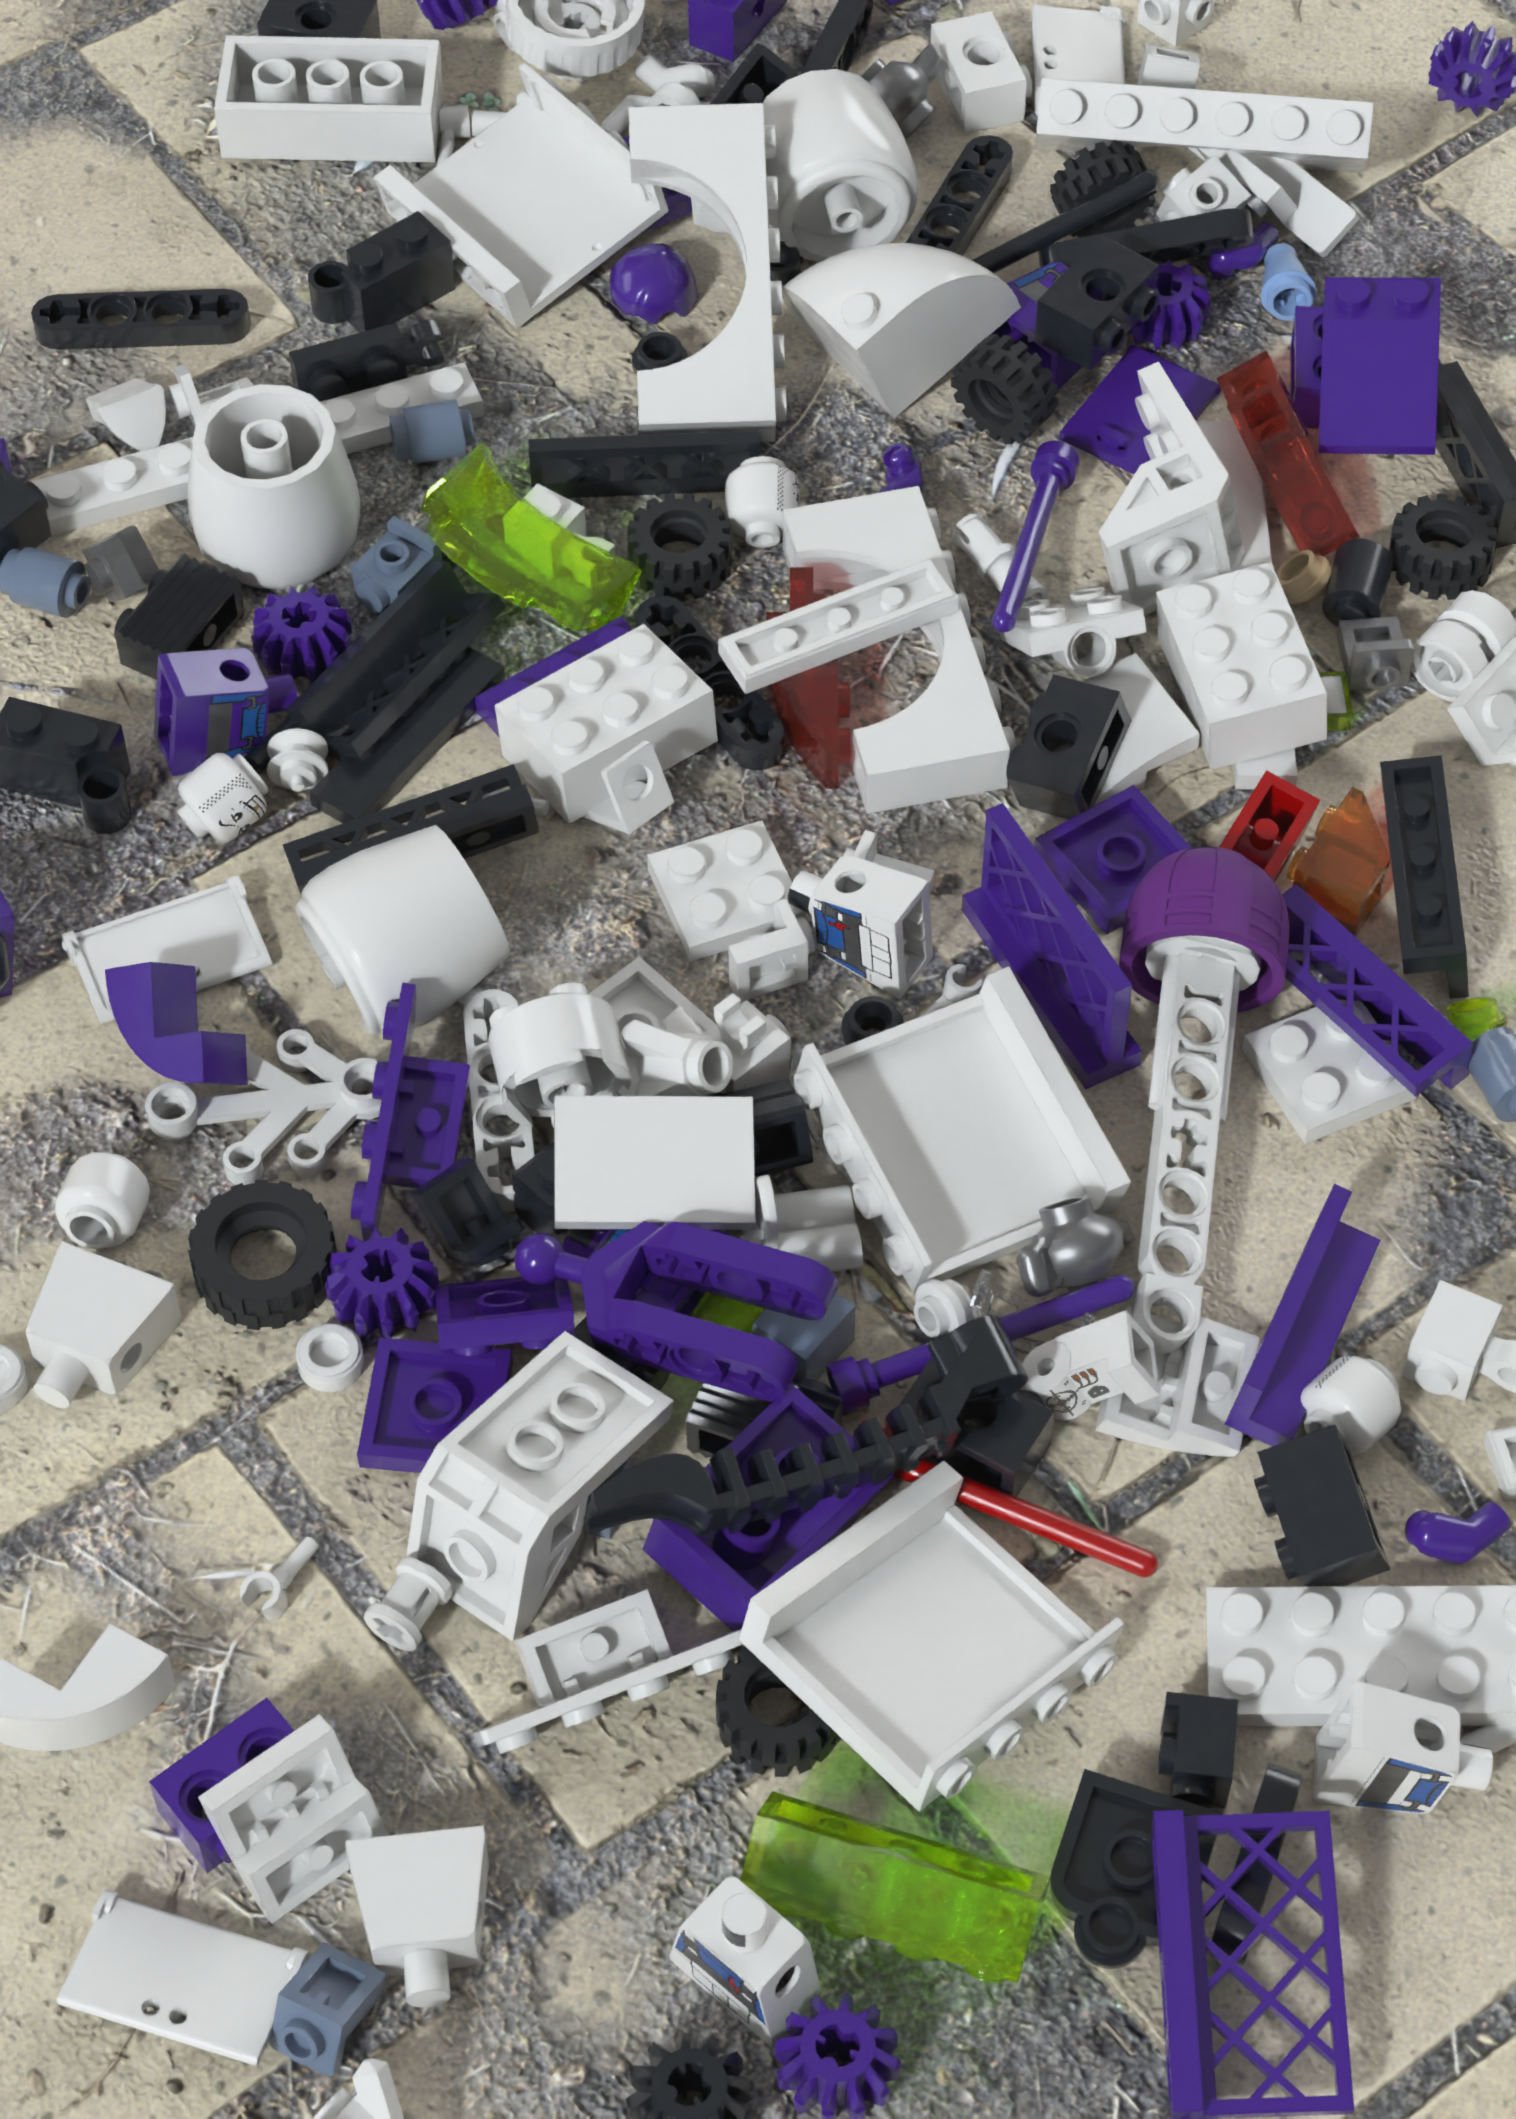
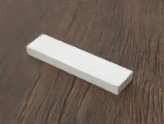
(838, 625)

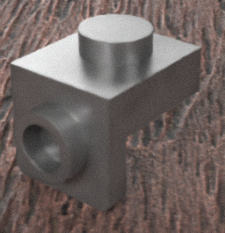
(120, 564)
(1374, 653)

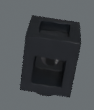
(1198, 1747)

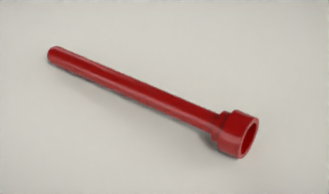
(1046, 1523)

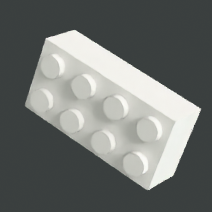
(329, 98)

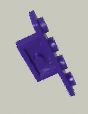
(417, 1116)

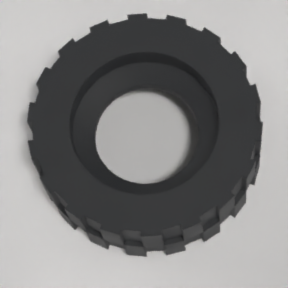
(249, 1210)

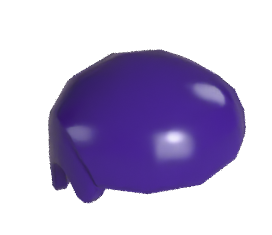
(653, 282)

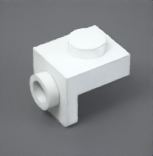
(192, 404)

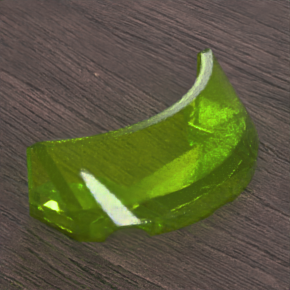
(521, 550)

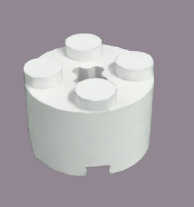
(556, 1049)

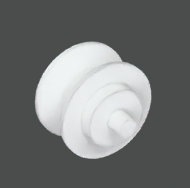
(297, 759)

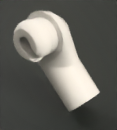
(694, 76)

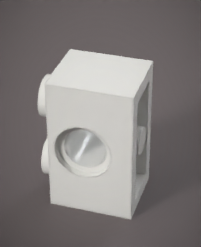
(980, 72)

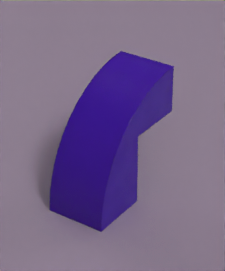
(160, 1024)

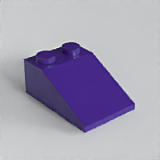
(1379, 365)
(732, 1568)

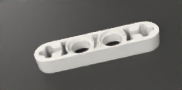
(487, 1099)

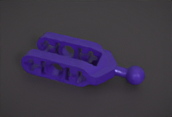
(696, 1260)

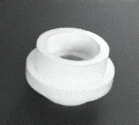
(941, 1307)

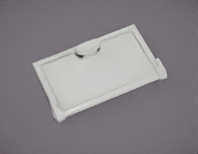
(1080, 45)
(197, 930)
(182, 1968)

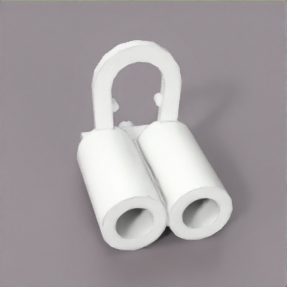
(808, 1224)

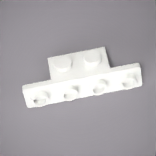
(1289, 197)
(595, 1658)

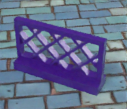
(1052, 953)
(1185, 1970)

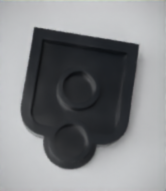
(1107, 1868)

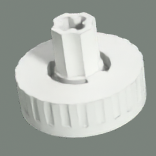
(567, 34)

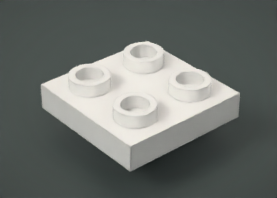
(1054, 628)

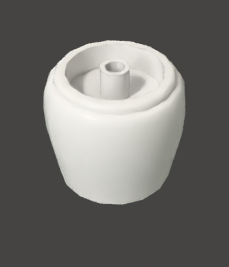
(837, 165)
(271, 487)
(402, 917)

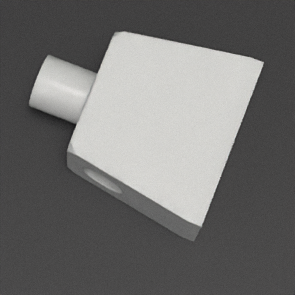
(96, 1324)
(422, 1905)

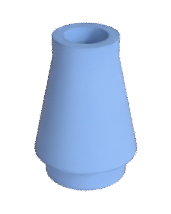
(1285, 283)

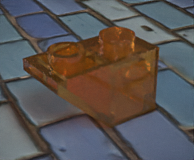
(1345, 864)

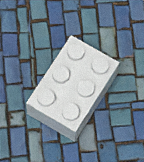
(1241, 665)
(597, 711)

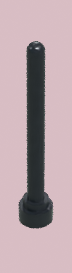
(1069, 221)

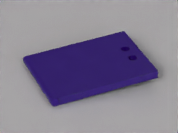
(1109, 418)

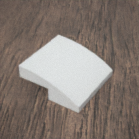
(1156, 730)
(1195, 1393)
(290, 1817)

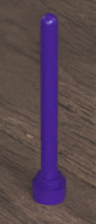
(1052, 471)
(861, 1380)

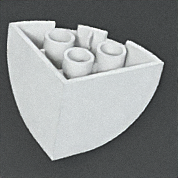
(898, 314)

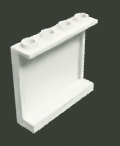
(959, 1131)
(924, 1641)

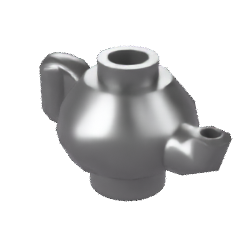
(905, 87)
(1072, 1247)

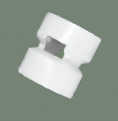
(1461, 643)

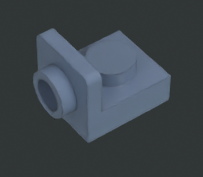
(324, 2007)

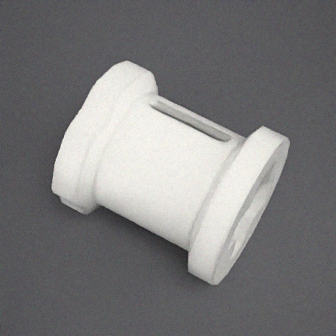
(408, 1604)

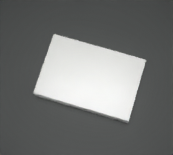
(653, 1162)

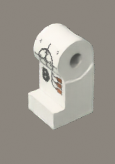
(1093, 1366)

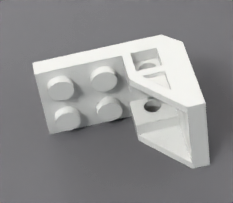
(1177, 510)
(516, 1478)

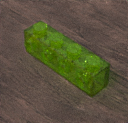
(895, 1888)

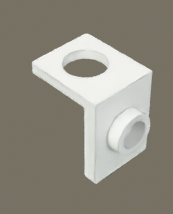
(638, 802)

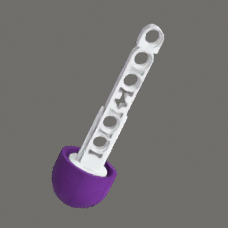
(1203, 945)

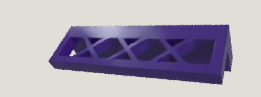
(1363, 977)
(1304, 1325)

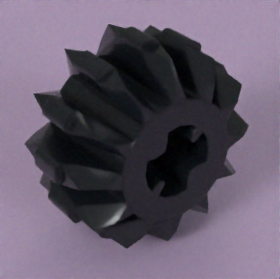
(690, 2070)

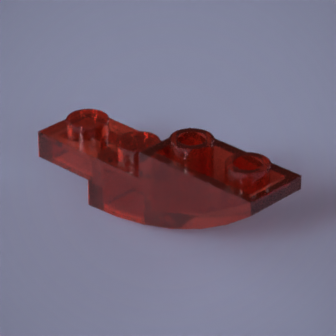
(1286, 456)
(814, 700)

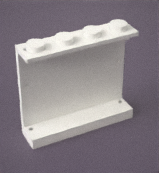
(530, 200)

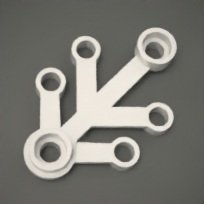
(280, 1103)

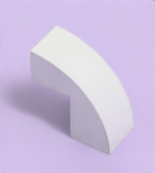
(105, 1696)

